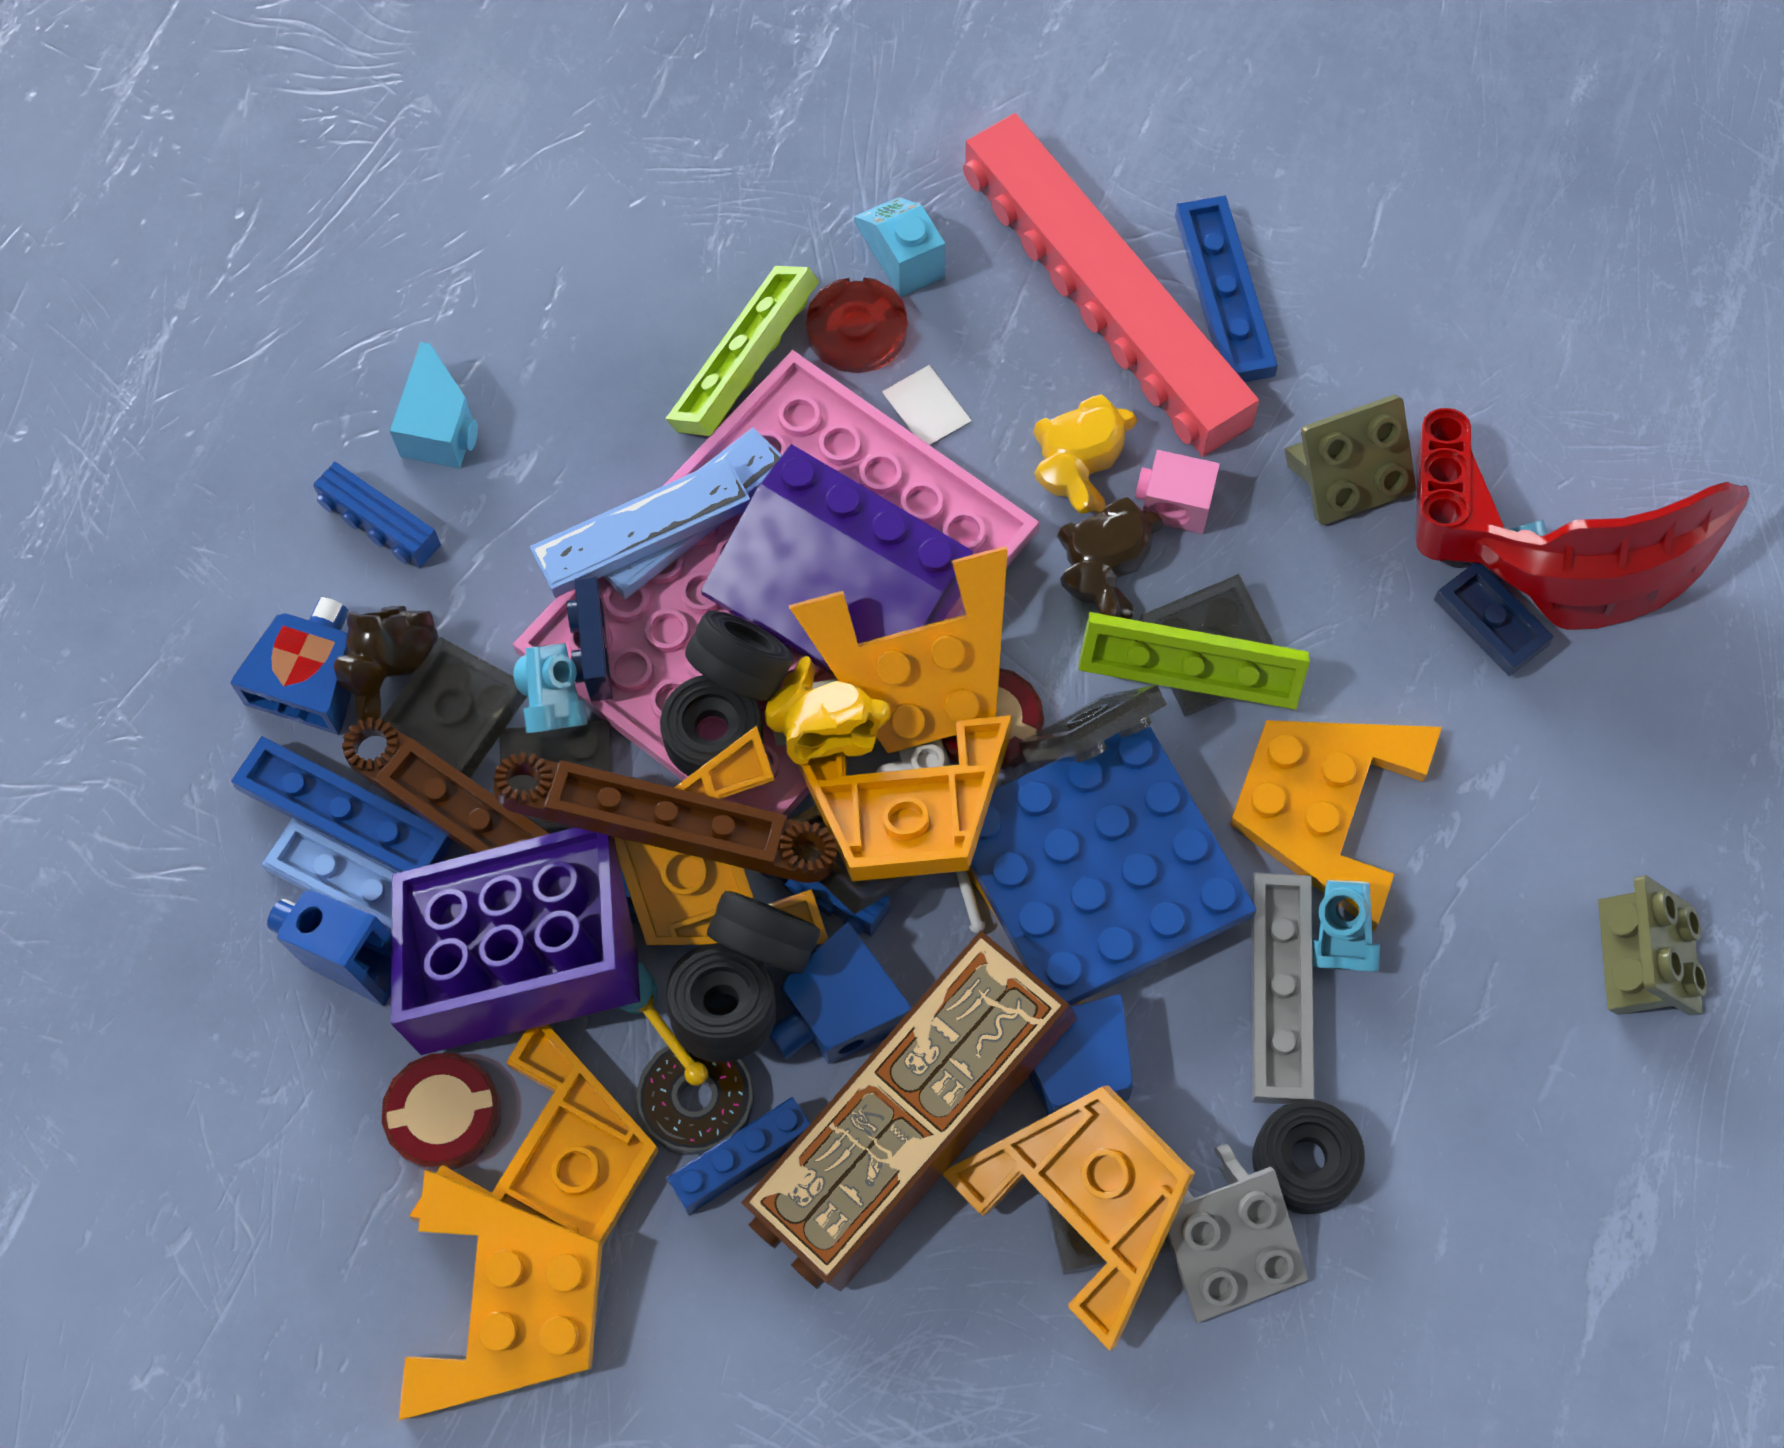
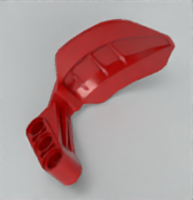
(1585, 570)

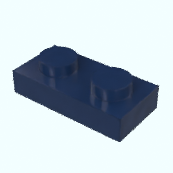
(1493, 618)
(588, 619)

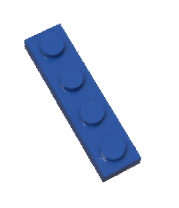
(1225, 287)
(339, 808)

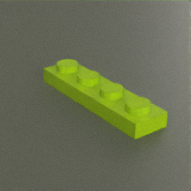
(742, 350)
(1193, 660)

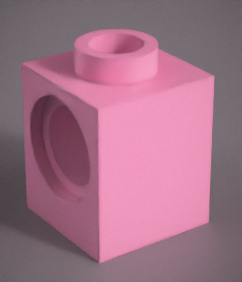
(1178, 490)

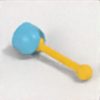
(695, 1072)

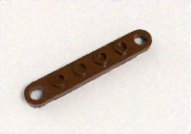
(436, 790)
(665, 817)

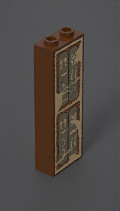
(907, 1113)

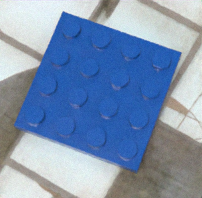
(1104, 867)

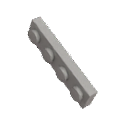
(1282, 989)

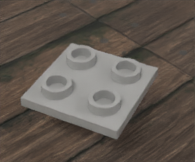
(1235, 1241)

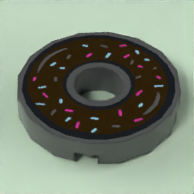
(685, 1130)

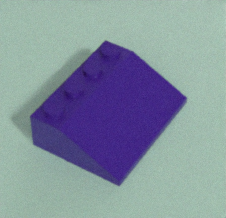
(823, 535)
(510, 940)

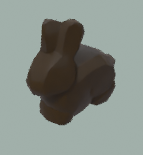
(1107, 549)
(382, 647)

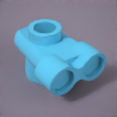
(548, 681)
(1345, 941)

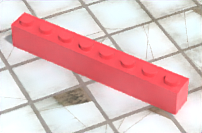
(1110, 286)

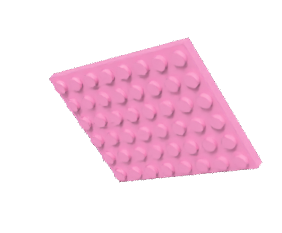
(657, 621)

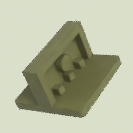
(1355, 459)
(1651, 950)

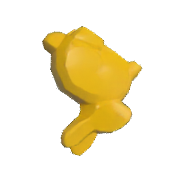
(1081, 445)
(824, 718)

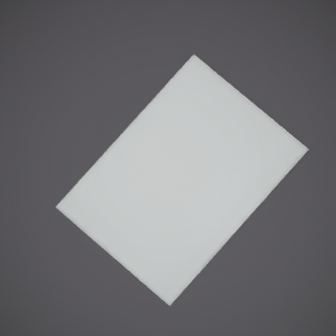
(926, 405)

